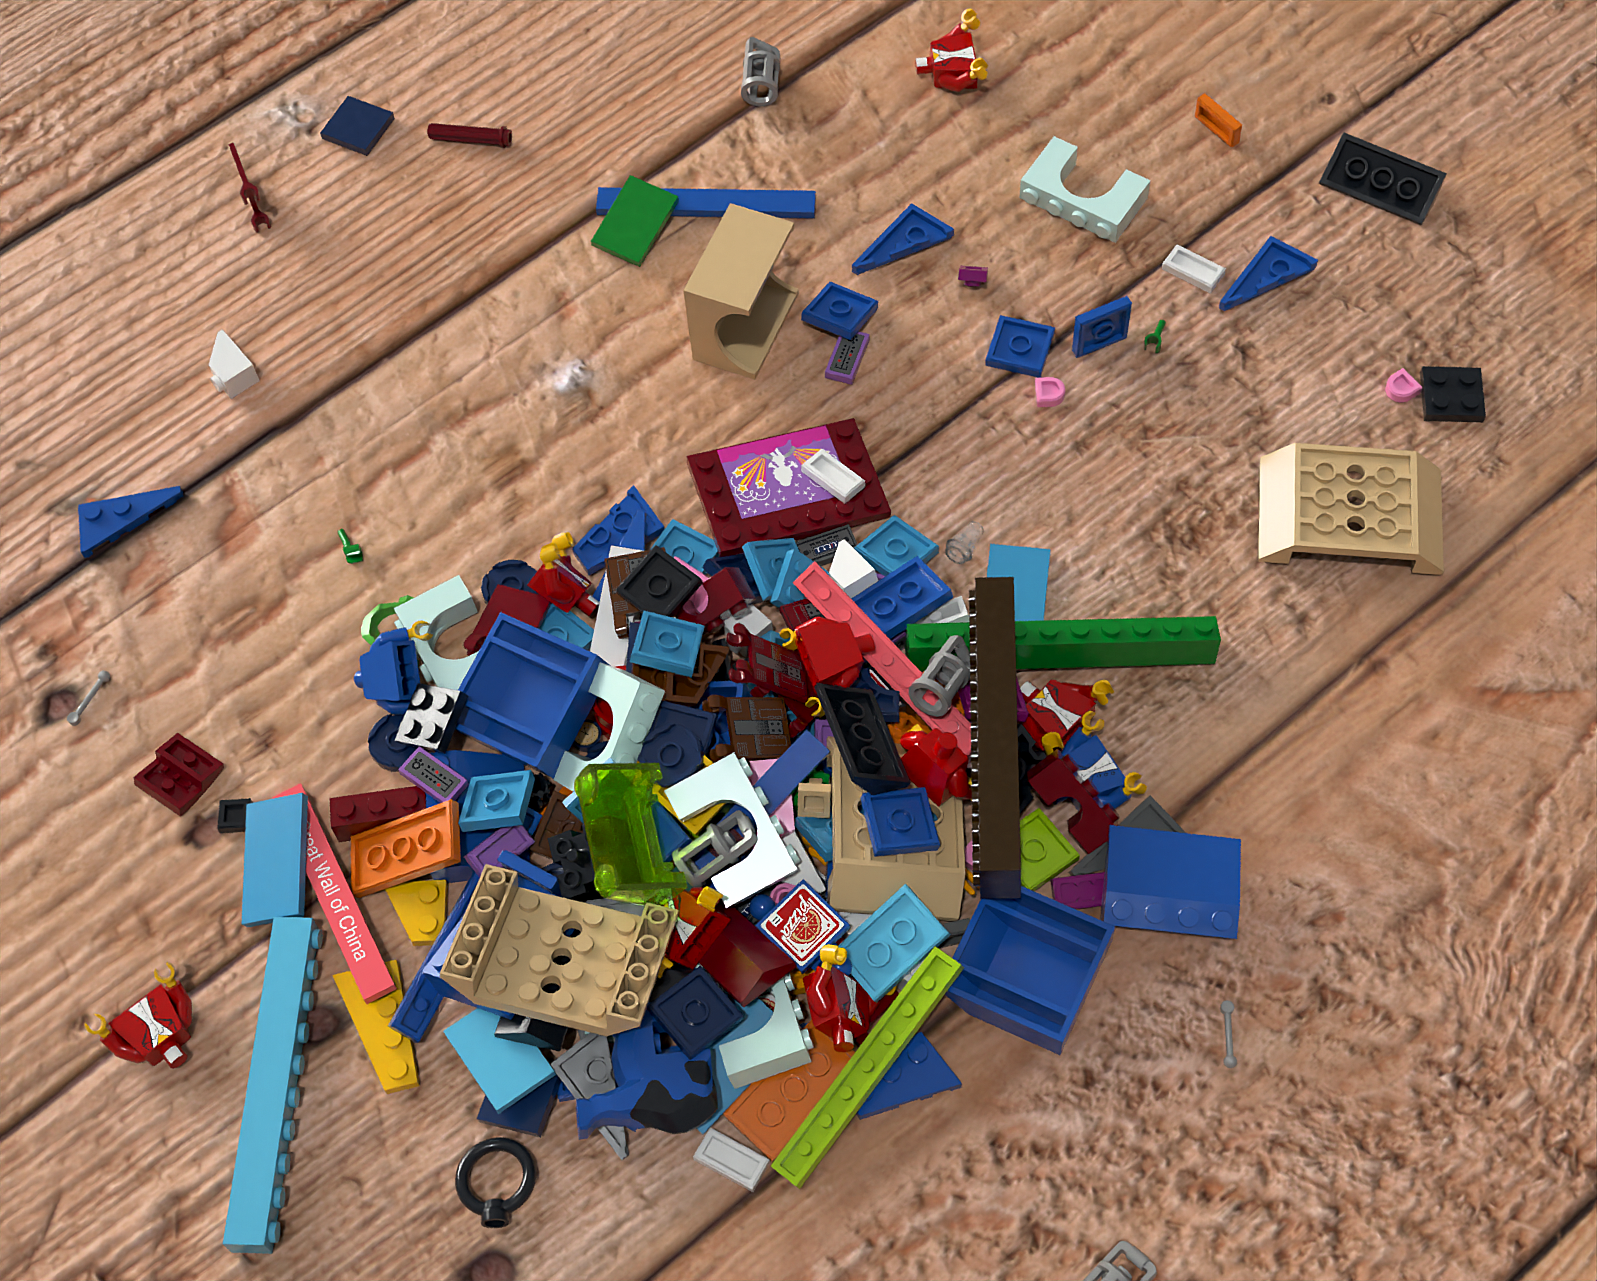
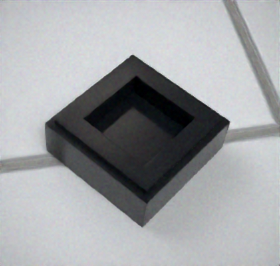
(232, 815)

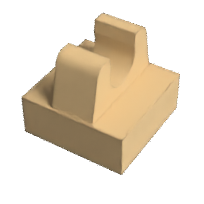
(814, 799)

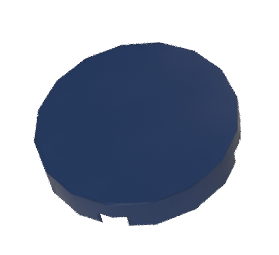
(507, 573)
(384, 748)
(675, 750)

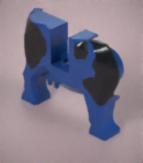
(653, 1087)

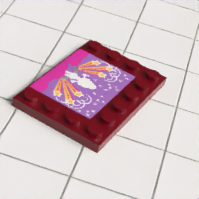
(762, 495)

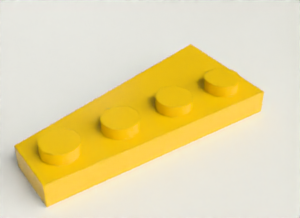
(387, 1049)

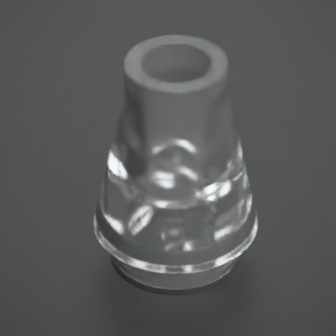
(963, 544)

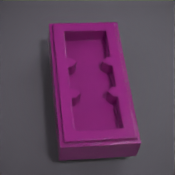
(1078, 890)

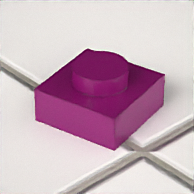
(973, 275)

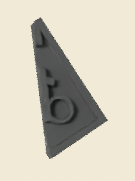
(1145, 816)
(589, 1071)

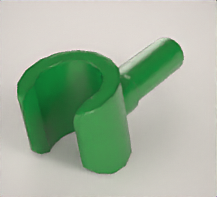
(1155, 337)
(352, 552)

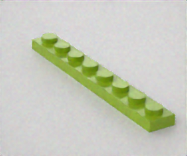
(867, 1067)

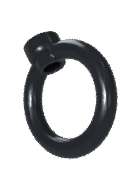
(495, 1212)

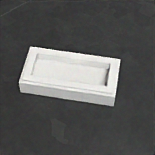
(1193, 268)
(833, 476)
(731, 1159)

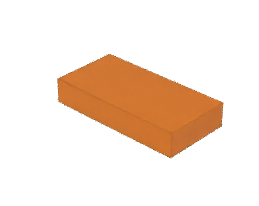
(1218, 120)

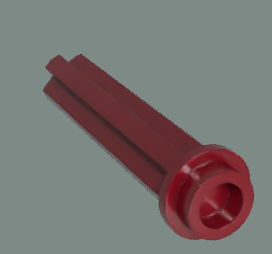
(470, 134)

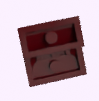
(179, 774)

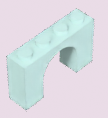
(1102, 215)
(441, 609)
(633, 709)
(729, 783)
(774, 1047)

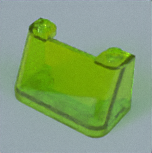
(623, 833)

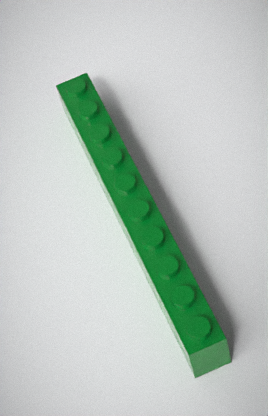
(1086, 642)

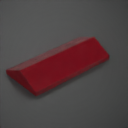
(744, 959)

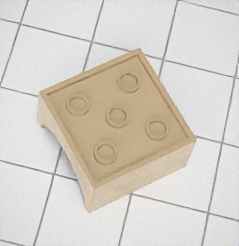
(734, 296)

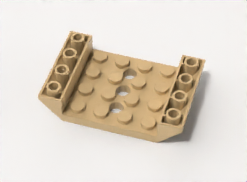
(1308, 507)
(866, 882)
(514, 934)

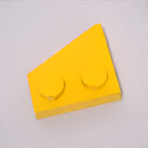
(421, 908)

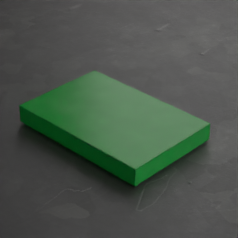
(634, 221)

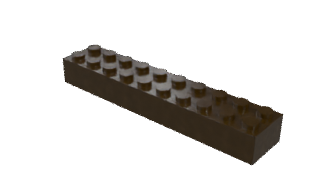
(994, 739)

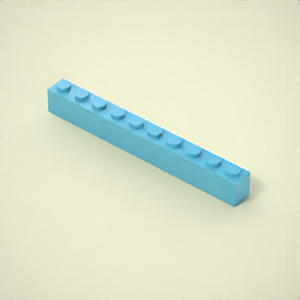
(273, 1087)

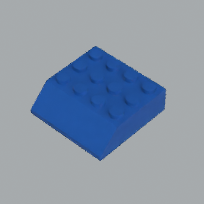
(527, 694)
(1029, 966)

